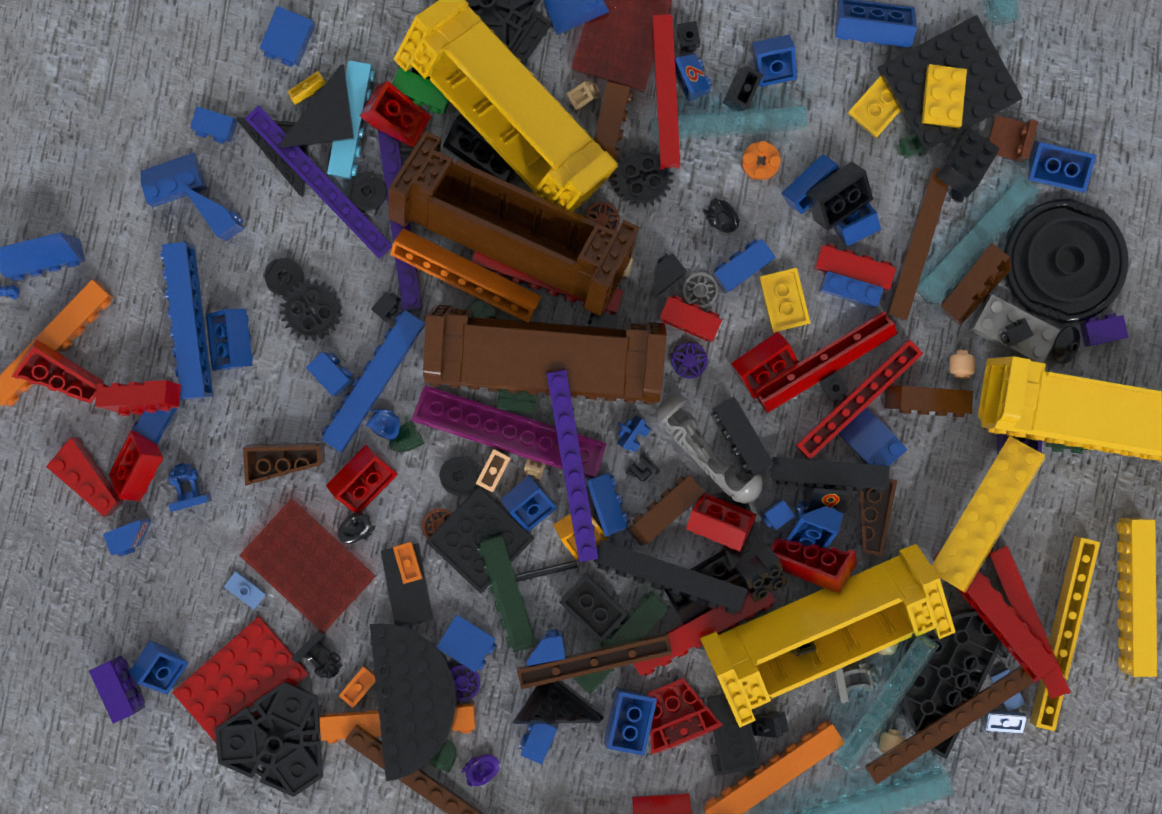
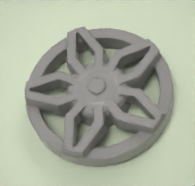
(700, 290)

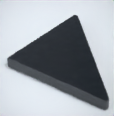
(326, 117)
(284, 168)
(555, 704)

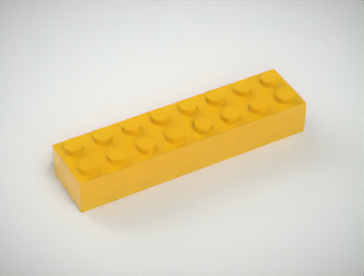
(987, 513)
(1137, 596)

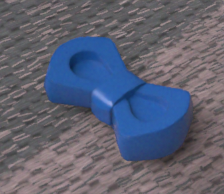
(12, 291)

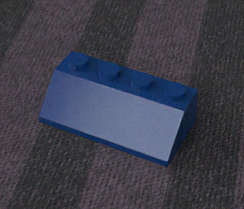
(876, 22)

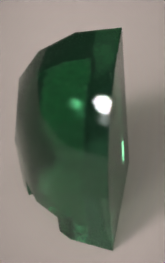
(406, 439)
(446, 758)

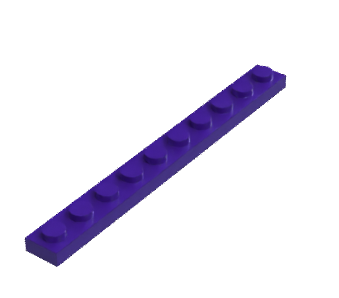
(320, 183)
(406, 273)
(572, 465)

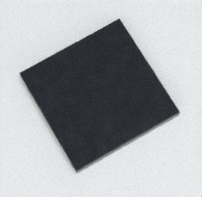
(461, 534)

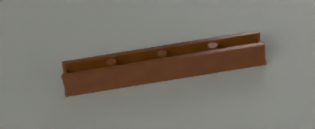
(917, 247)
(595, 661)

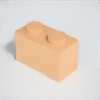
(493, 470)

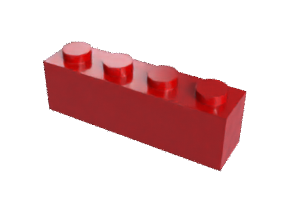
(854, 266)

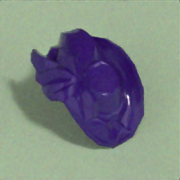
(481, 769)

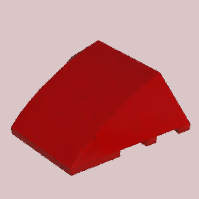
(679, 717)

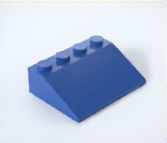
(40, 255)

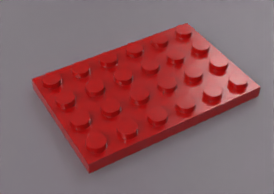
(238, 676)

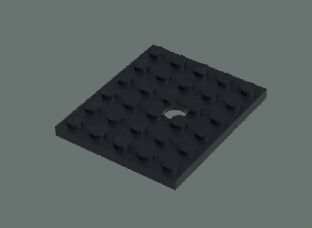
(964, 46)

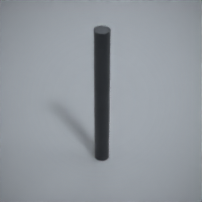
(546, 571)

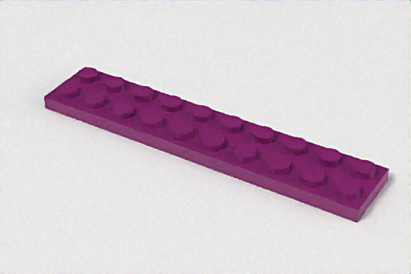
(501, 429)

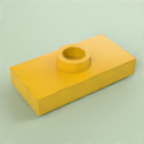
(306, 88)

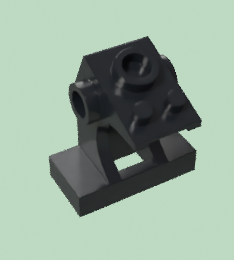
(311, 649)

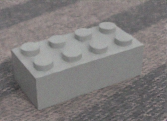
(997, 314)

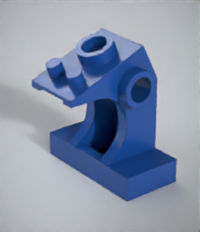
(191, 498)

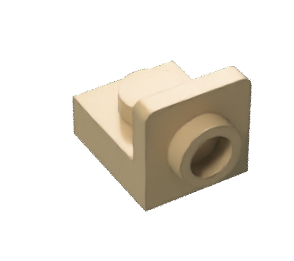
(583, 94)
(534, 469)

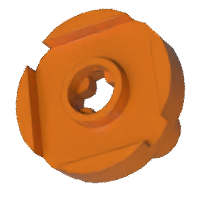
(764, 150)

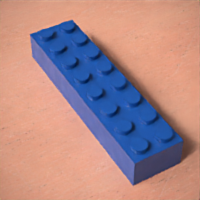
(187, 320)

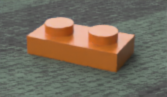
(407, 562)
(358, 686)

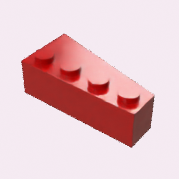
(51, 369)
(138, 397)
(79, 471)
(815, 564)

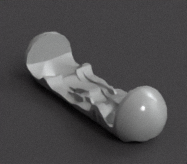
(684, 433)

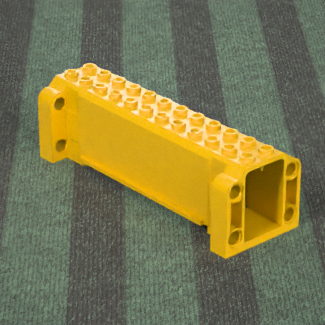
(505, 103)
(1069, 409)
(866, 617)

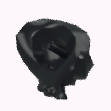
(722, 216)
(355, 528)

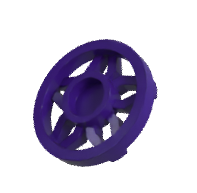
(689, 360)
(463, 682)

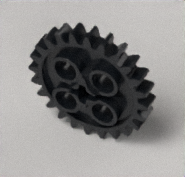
(649, 193)
(296, 319)

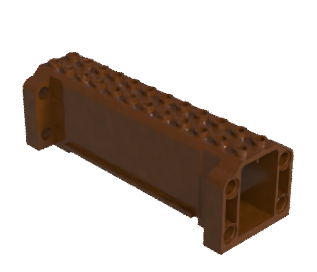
(511, 225)
(519, 353)

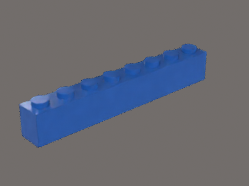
(374, 380)

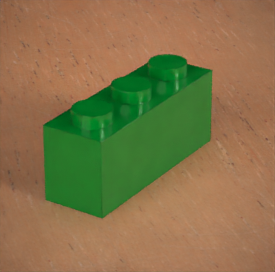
(421, 91)

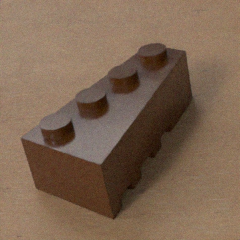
(929, 400)

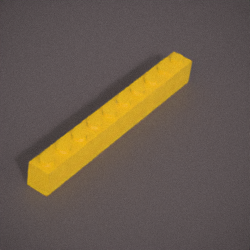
(1066, 625)

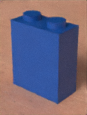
(287, 37)
(466, 644)

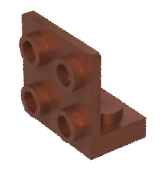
(1013, 137)

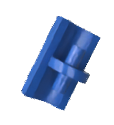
(629, 432)

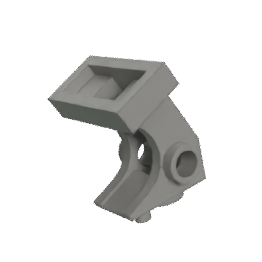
(869, 676)

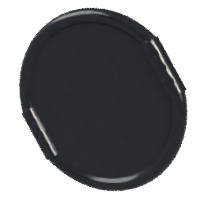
(1066, 260)

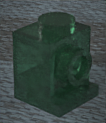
(903, 148)

